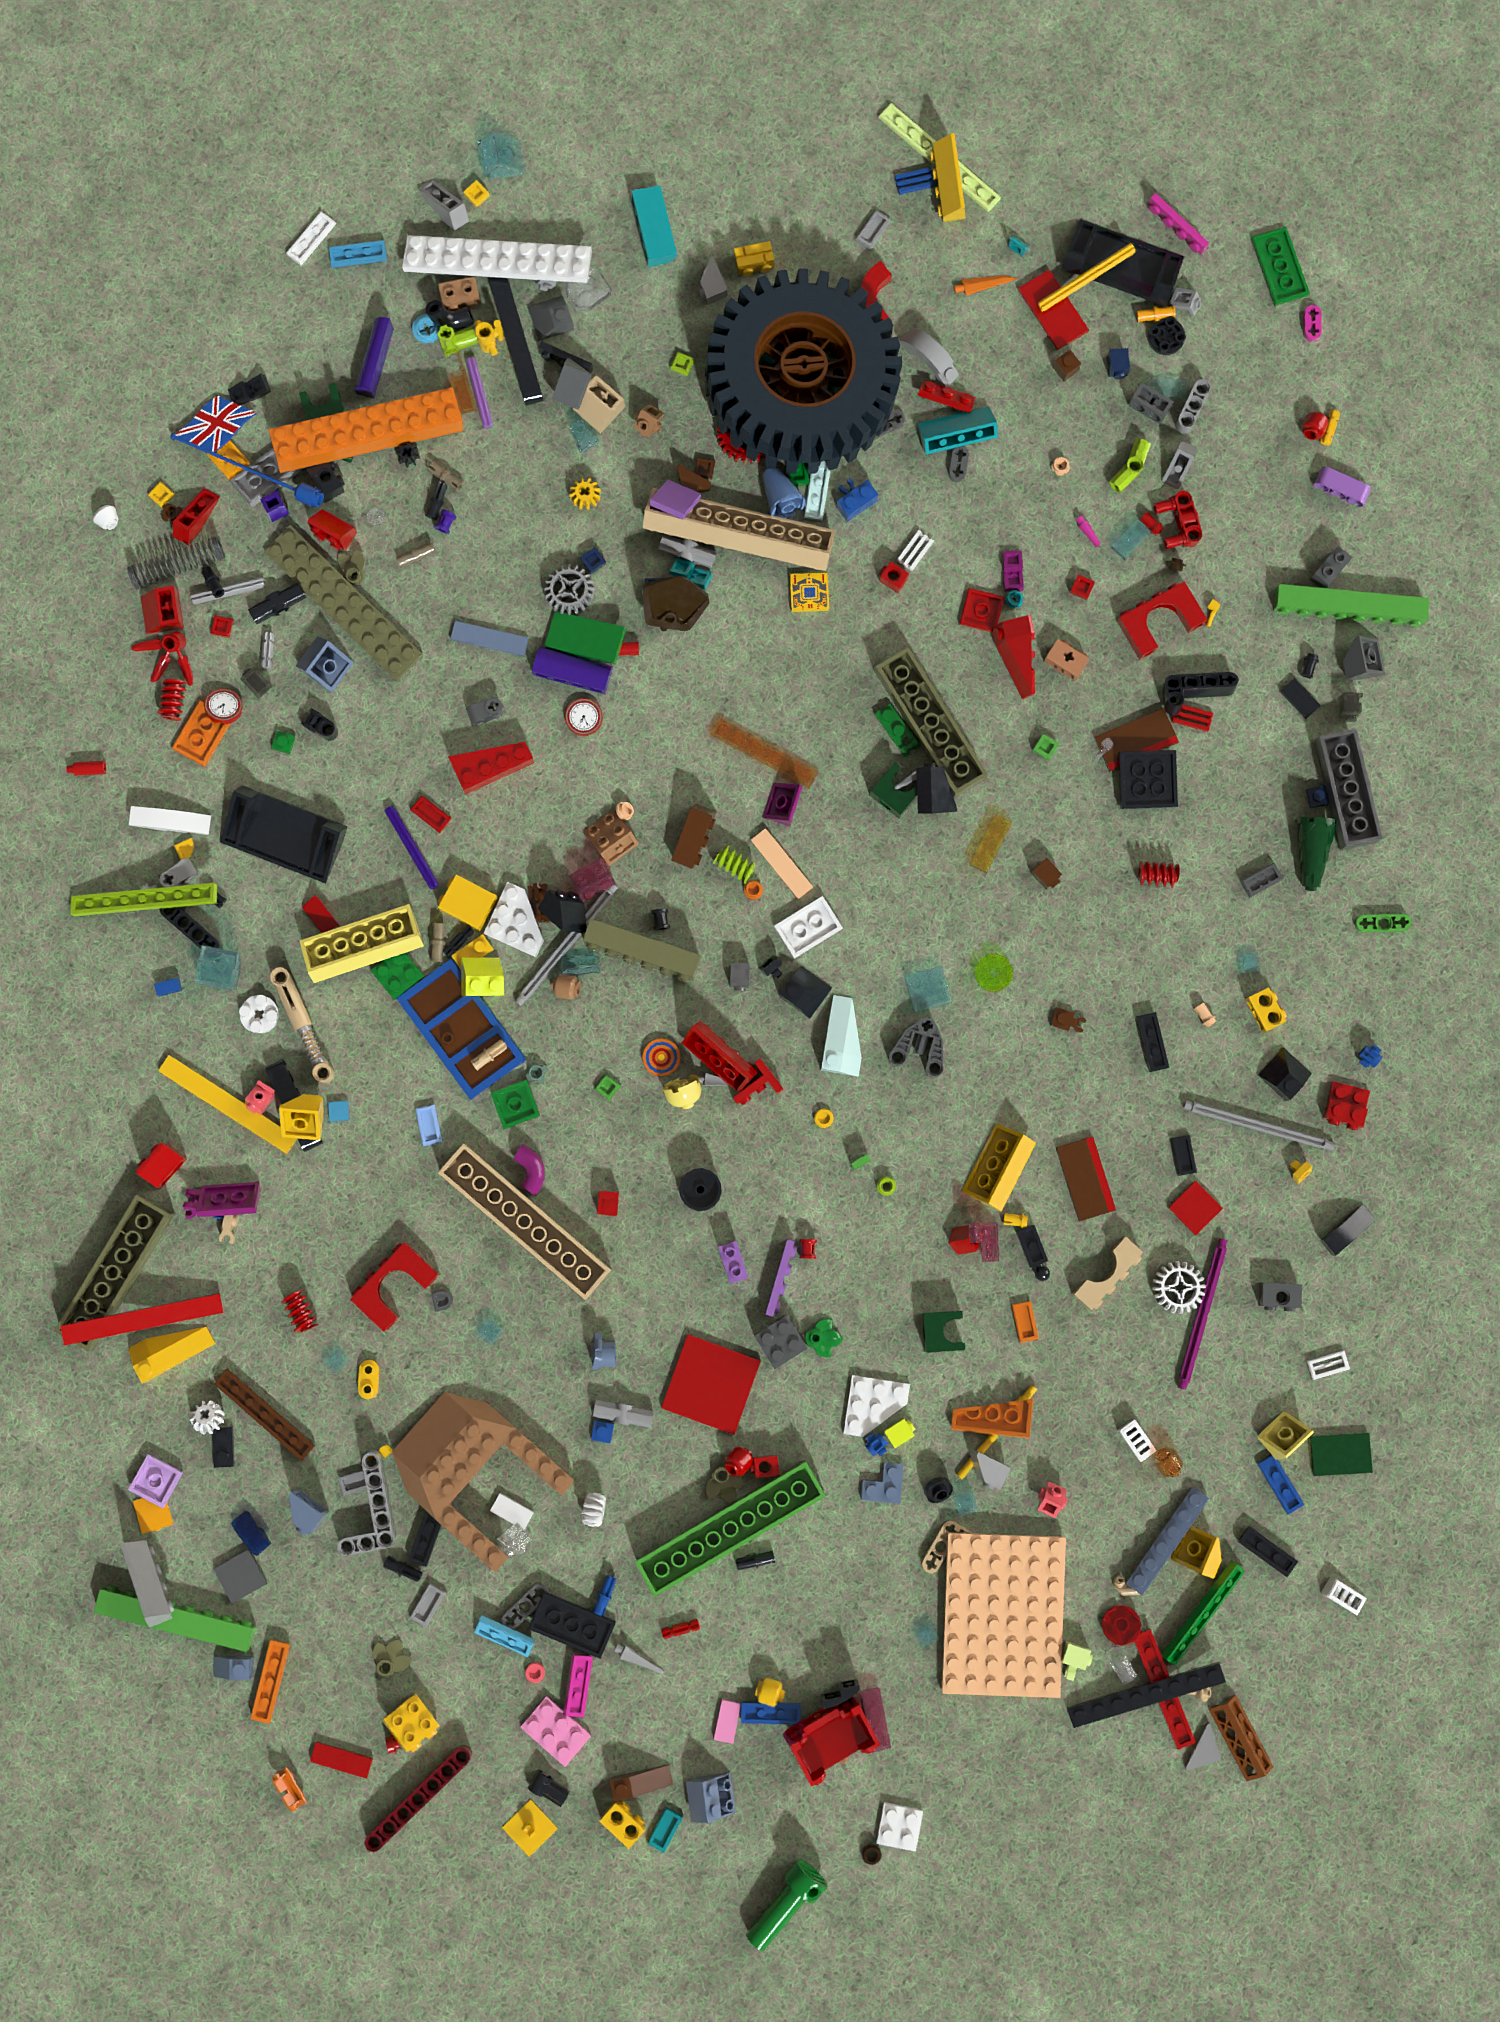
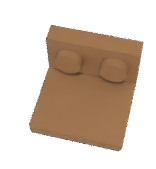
(611, 837)

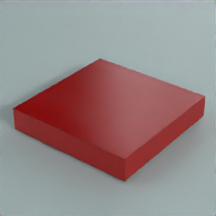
(981, 610)
(1195, 1208)

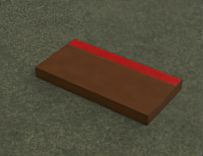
(1143, 734)
(1086, 1178)

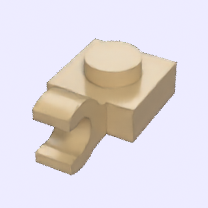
(228, 1223)

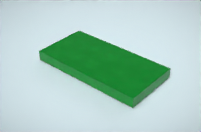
(1280, 266)
(585, 637)

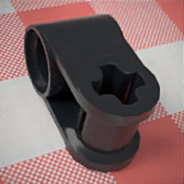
(318, 723)

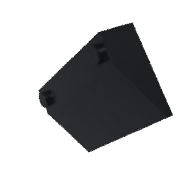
(1142, 274)
(282, 833)

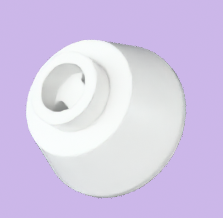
(106, 517)

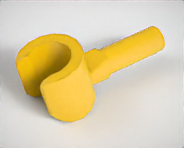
(1213, 606)
(385, 1451)

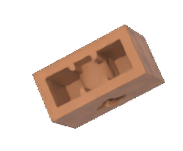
(1057, 656)

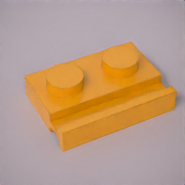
(229, 451)

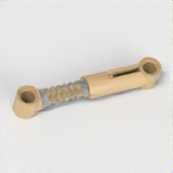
(301, 1023)

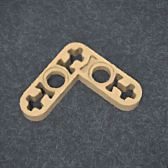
(941, 1536)

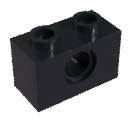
(329, 488)

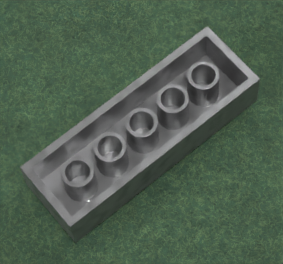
(1348, 789)

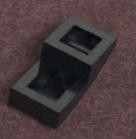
(249, 391)

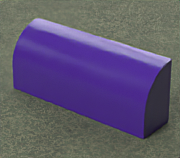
(374, 357)
(572, 670)

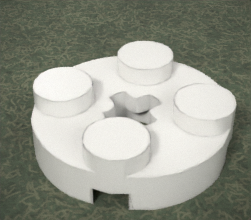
(260, 1003)

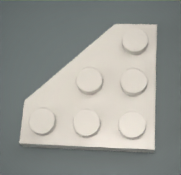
(515, 921)
(872, 1403)

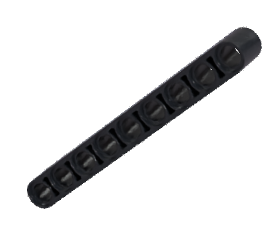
(516, 340)

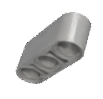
(1194, 398)

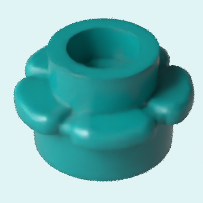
(1009, 599)

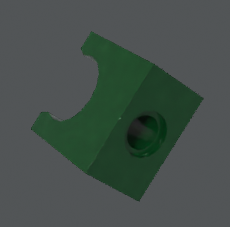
(332, 407)
(893, 799)
(934, 1331)

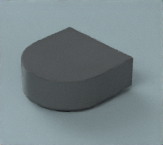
(442, 1300)

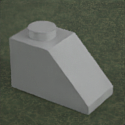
(712, 284)
(1180, 464)
(989, 1470)

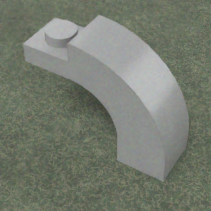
(932, 353)

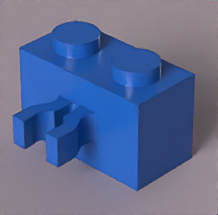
(856, 500)

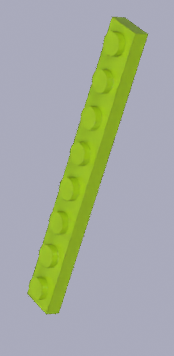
(144, 899)

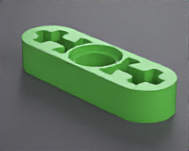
(1396, 917)

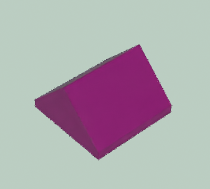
(782, 803)

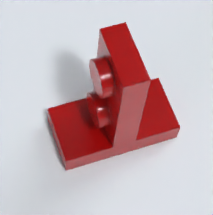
(759, 1085)

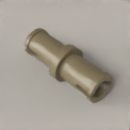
(445, 476)
(415, 555)
(437, 942)

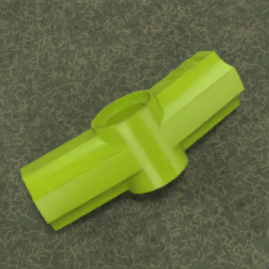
(1126, 474)

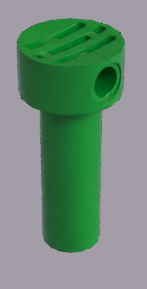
(803, 1885)

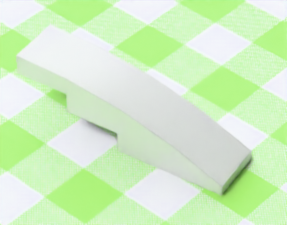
(169, 820)

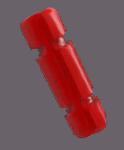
(681, 1628)

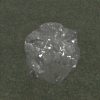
(514, 1540)

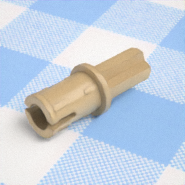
(488, 1054)

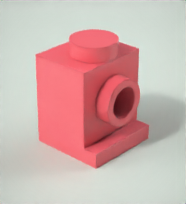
(259, 1105)

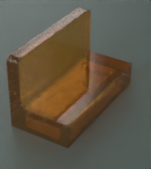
(463, 393)

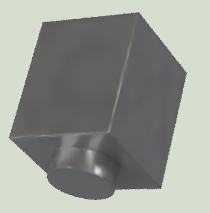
(740, 976)

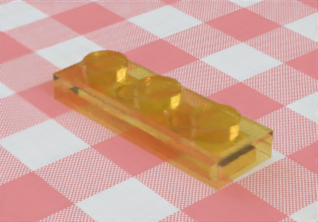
(991, 843)

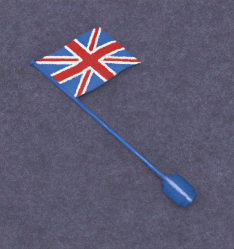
(217, 425)

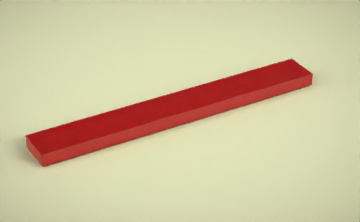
(141, 1319)

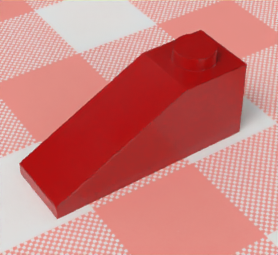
(194, 516)

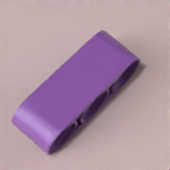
(1342, 486)

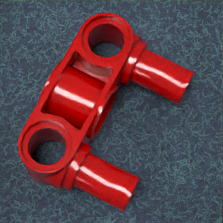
(1186, 519)

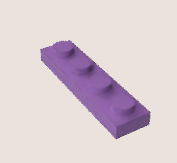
(779, 1286)

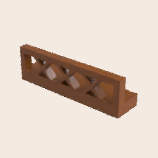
(1245, 1738)

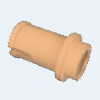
(1205, 1015)

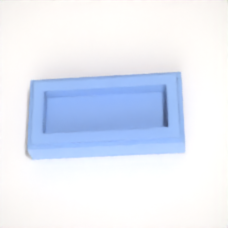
(428, 1125)

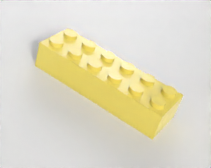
(361, 943)

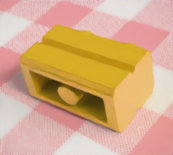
(754, 258)

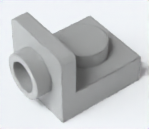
(1186, 300)

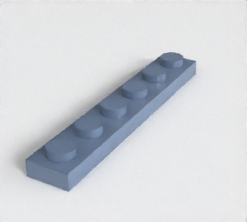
(1167, 1541)

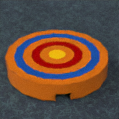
(661, 1057)

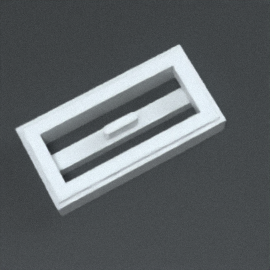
(924, 538)
(1312, 1369)

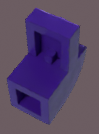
(274, 506)

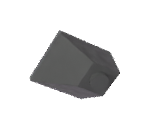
(551, 318)
(1363, 659)

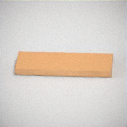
(781, 863)

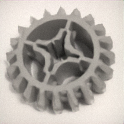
(563, 594)

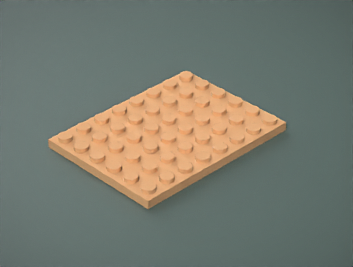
(1003, 1615)

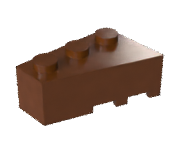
(694, 836)

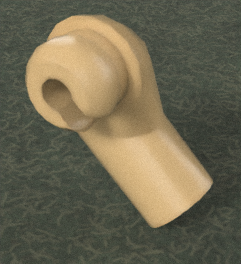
(1120, 1585)

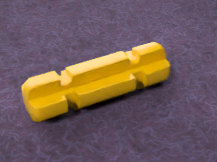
(1333, 416)

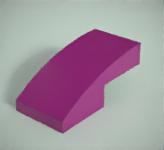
(1013, 571)

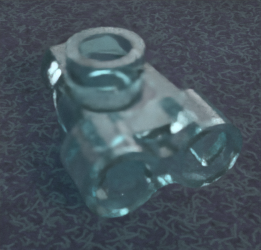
(585, 438)

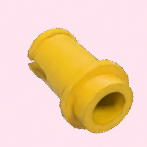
(1015, 1220)

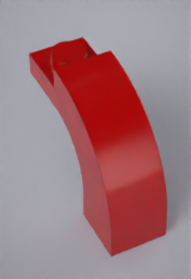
(874, 281)

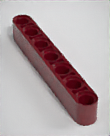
(411, 1804)

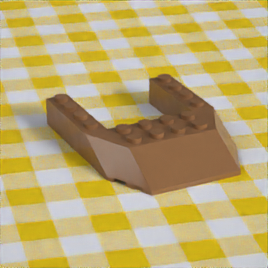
(447, 1453)

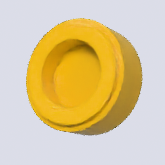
(823, 1118)

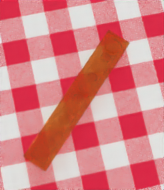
(764, 753)

